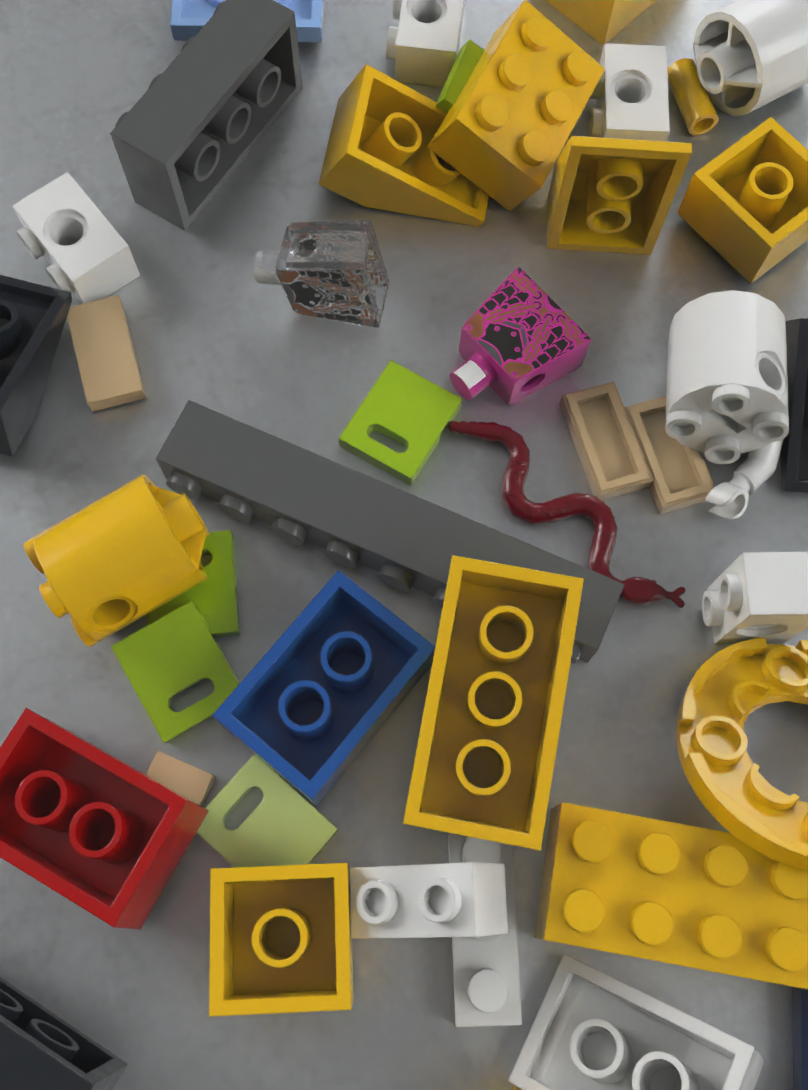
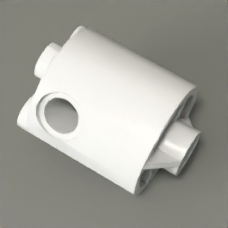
(752, 53)
(727, 375)

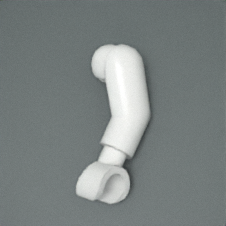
(733, 497)

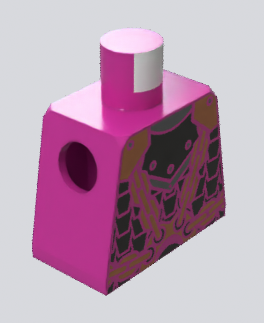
(517, 343)

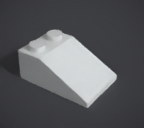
(618, 1038)

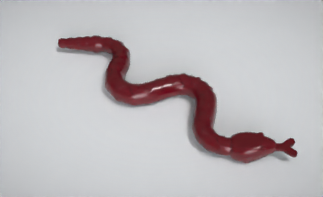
(636, 589)

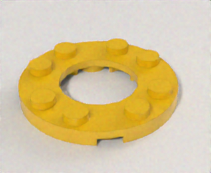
(715, 745)

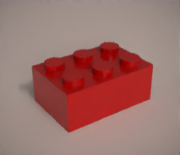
(89, 822)

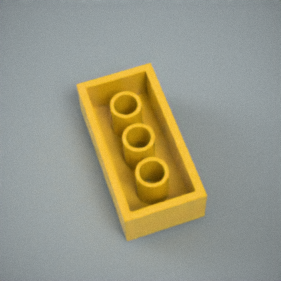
(494, 703)
(672, 896)

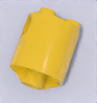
(120, 558)

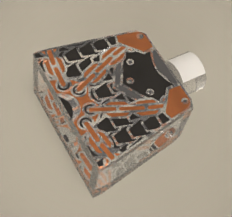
(329, 270)

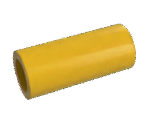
(691, 97)

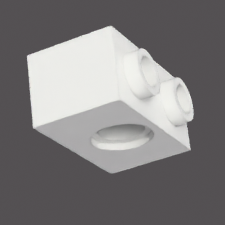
(425, 40)
(631, 94)
(62, 216)
(759, 598)
(428, 901)

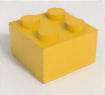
(752, 200)
(280, 939)

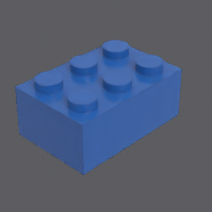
(326, 687)

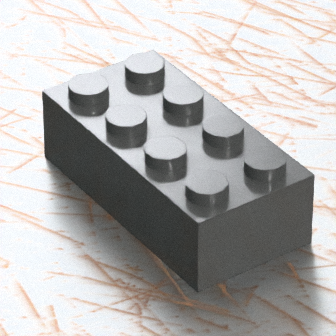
(209, 108)

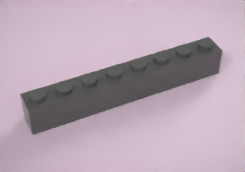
(355, 514)

